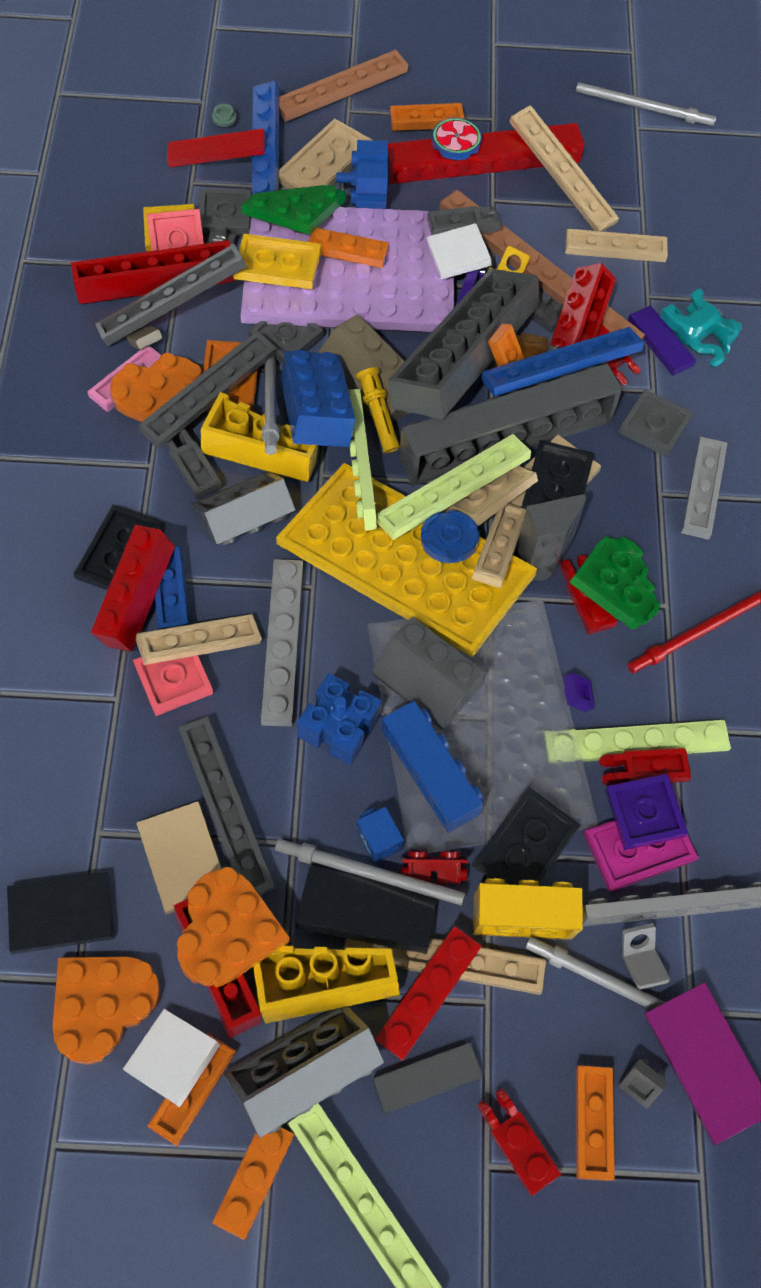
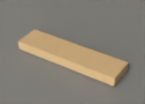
(616, 245)
(499, 546)
(198, 639)

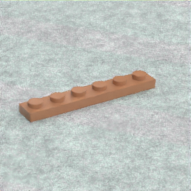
(341, 85)

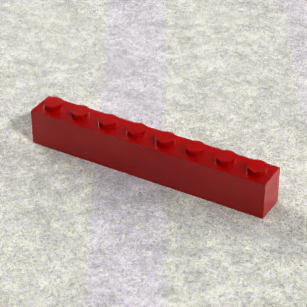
(498, 153)

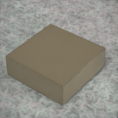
(144, 337)

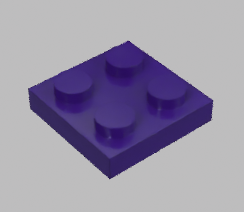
(646, 811)

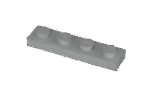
(704, 488)

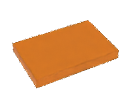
(246, 389)

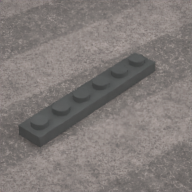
(170, 295)
(205, 389)
(225, 804)

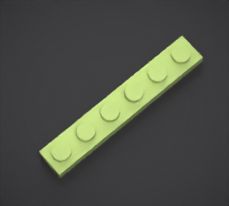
(361, 465)
(452, 486)
(694, 736)
(361, 1201)

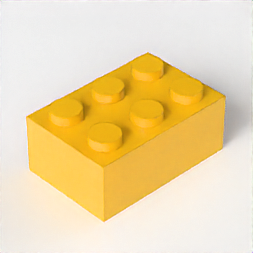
(527, 910)

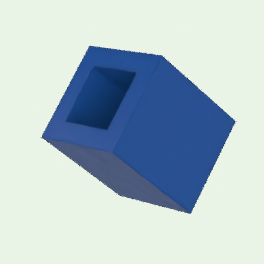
(379, 834)

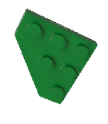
(295, 208)

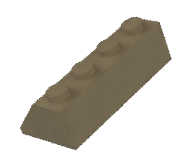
(363, 349)

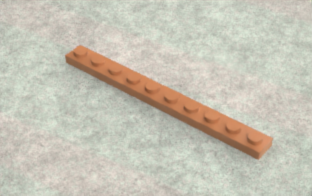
(550, 277)

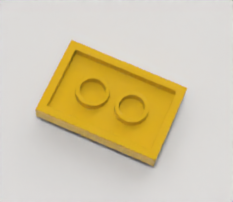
(279, 261)

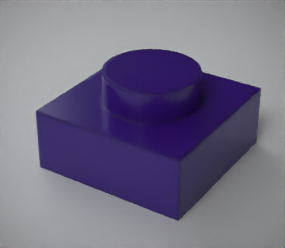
(578, 692)

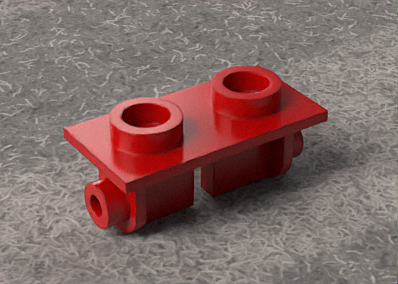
(447, 866)

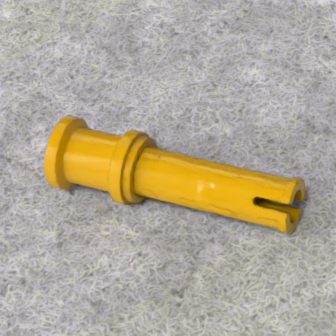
(375, 397)

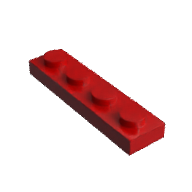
(428, 993)

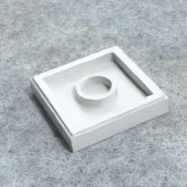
(459, 251)
(171, 1057)

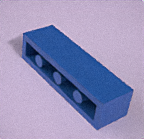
(432, 766)

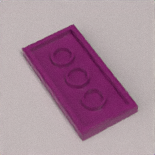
(708, 1062)

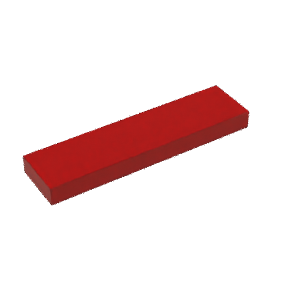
(216, 148)

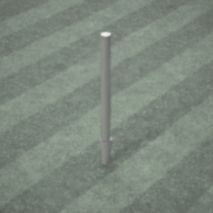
(690, 115)
(270, 430)
(308, 854)
(560, 958)

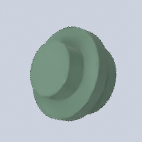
(224, 115)

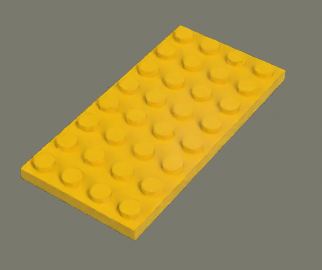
(399, 570)

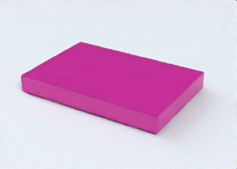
(626, 867)

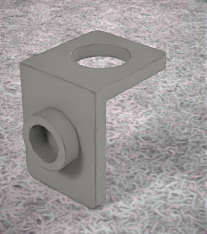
(643, 959)

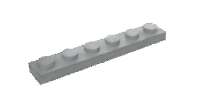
(282, 643)
(665, 905)

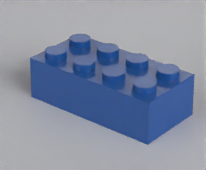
(317, 399)

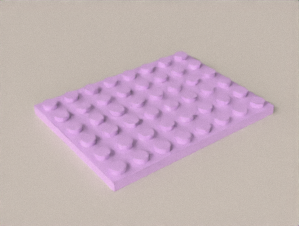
(397, 297)

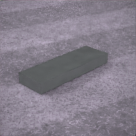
(427, 1078)

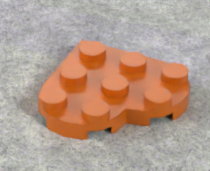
(143, 390)
(227, 930)
(98, 1001)

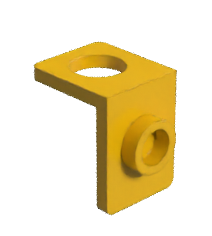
(510, 251)

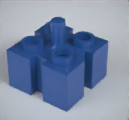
(369, 175)
(339, 719)

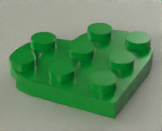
(618, 582)

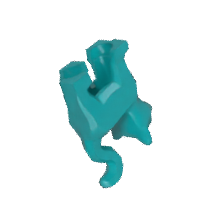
(699, 323)

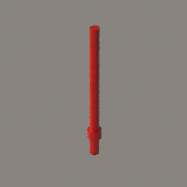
(657, 653)

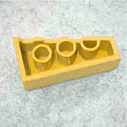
(236, 436)
(322, 979)

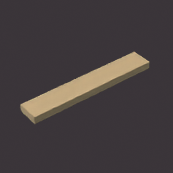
(564, 169)
(487, 968)

